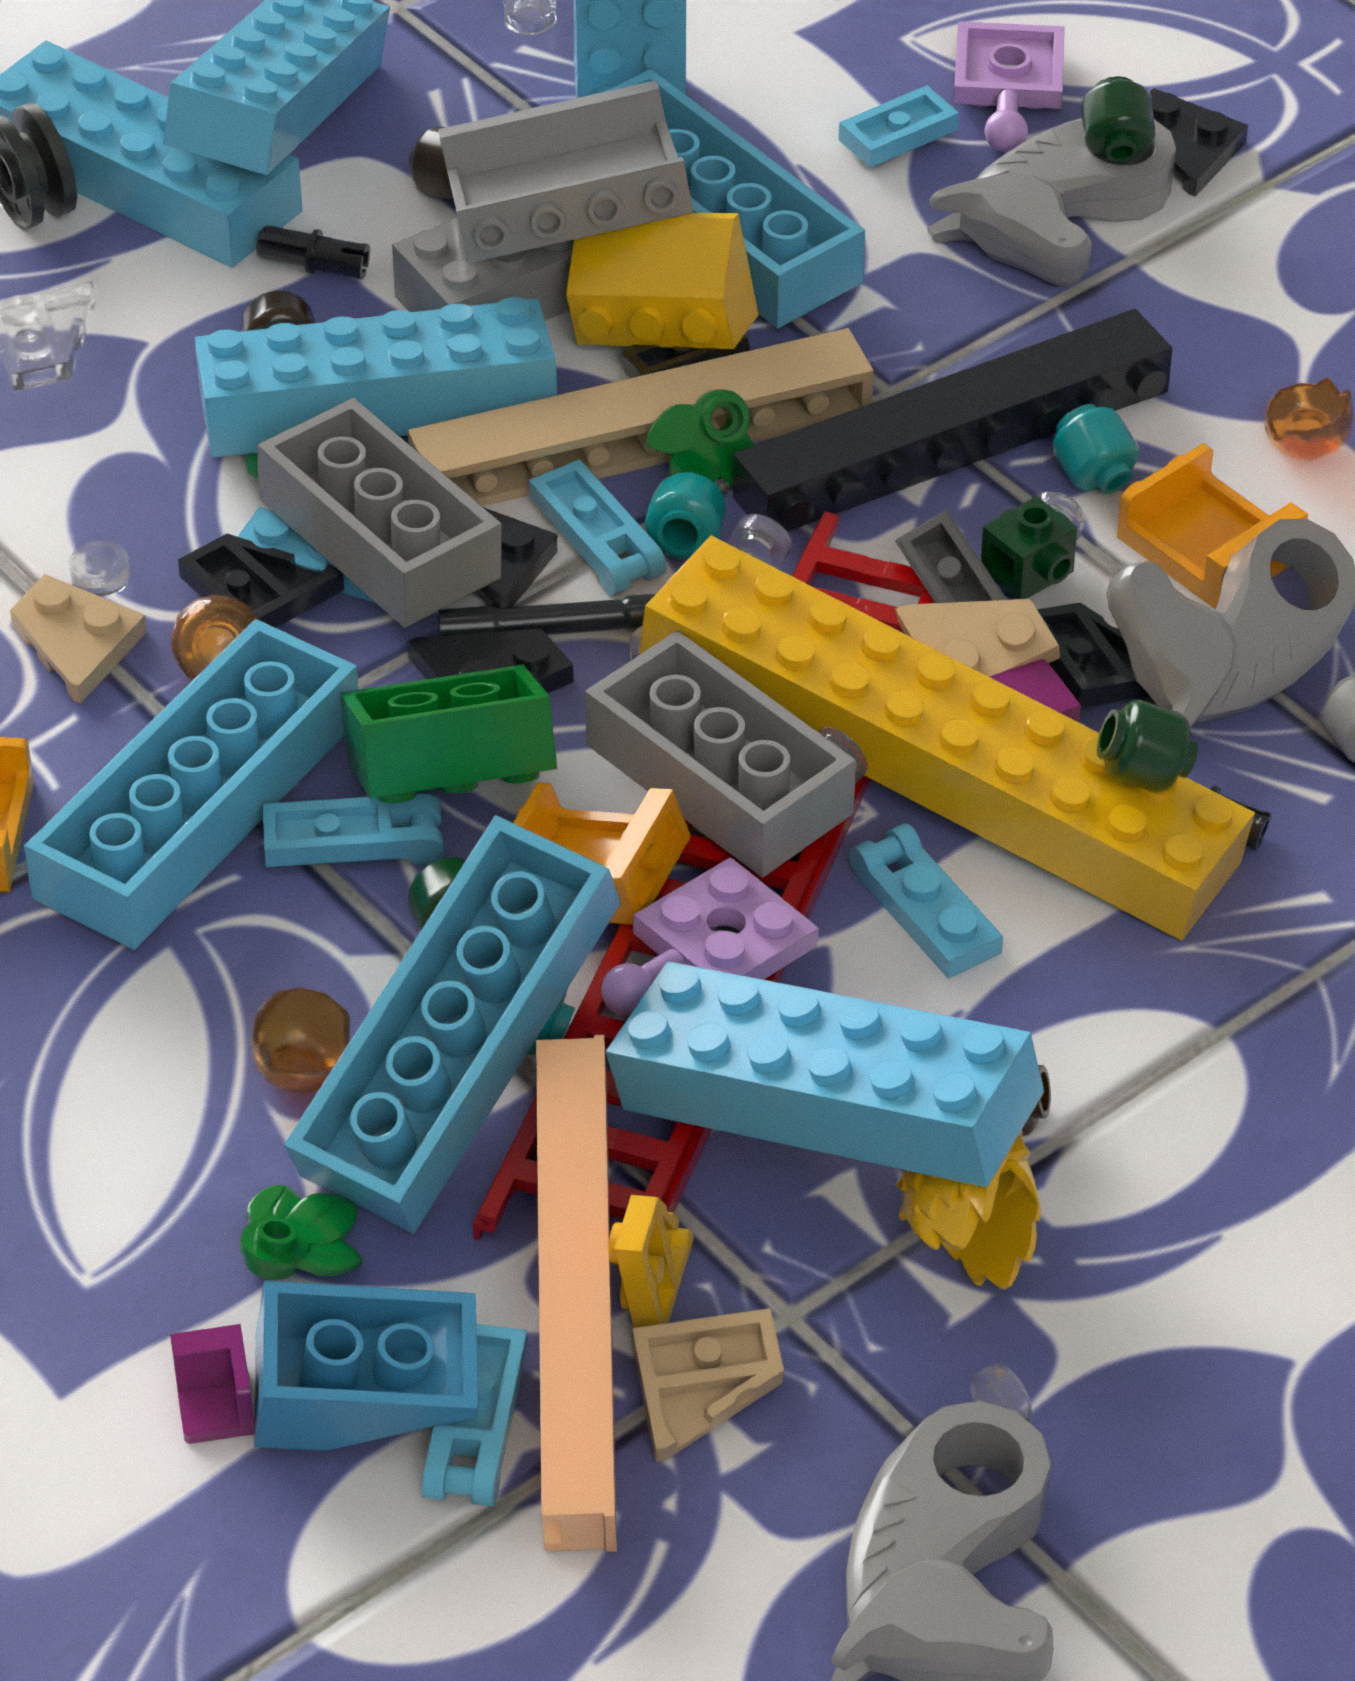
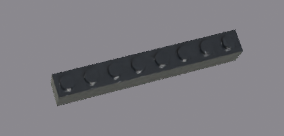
(950, 421)

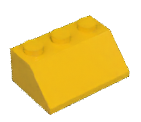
(663, 284)

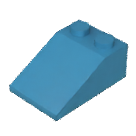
(361, 1363)

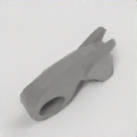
(1025, 198)
(1255, 640)
(921, 1541)

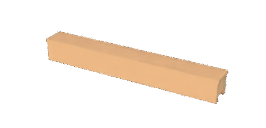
(575, 1297)

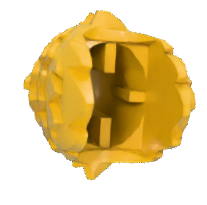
(978, 1224)

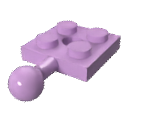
(1031, 84)
(681, 933)

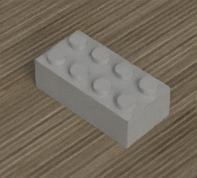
(435, 272)
(379, 512)
(725, 748)

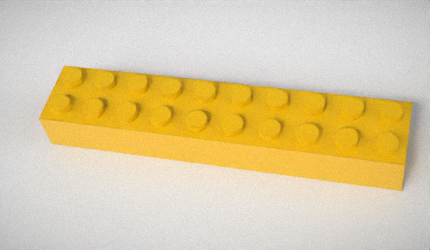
(958, 739)

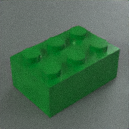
(448, 733)

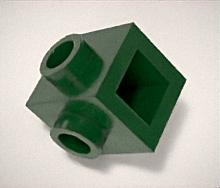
(1029, 548)

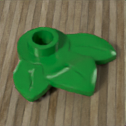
(695, 443)
(298, 1234)

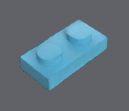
(898, 126)

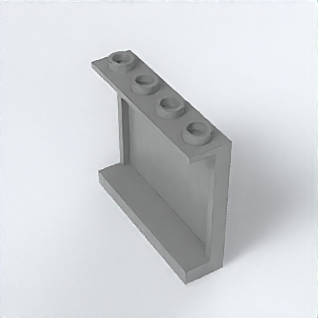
(564, 171)

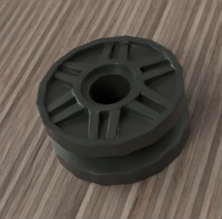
(34, 168)

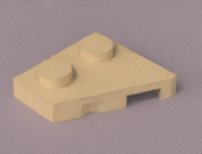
(76, 632)
(982, 633)
(703, 1373)

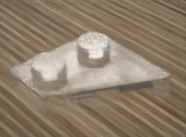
(43, 334)

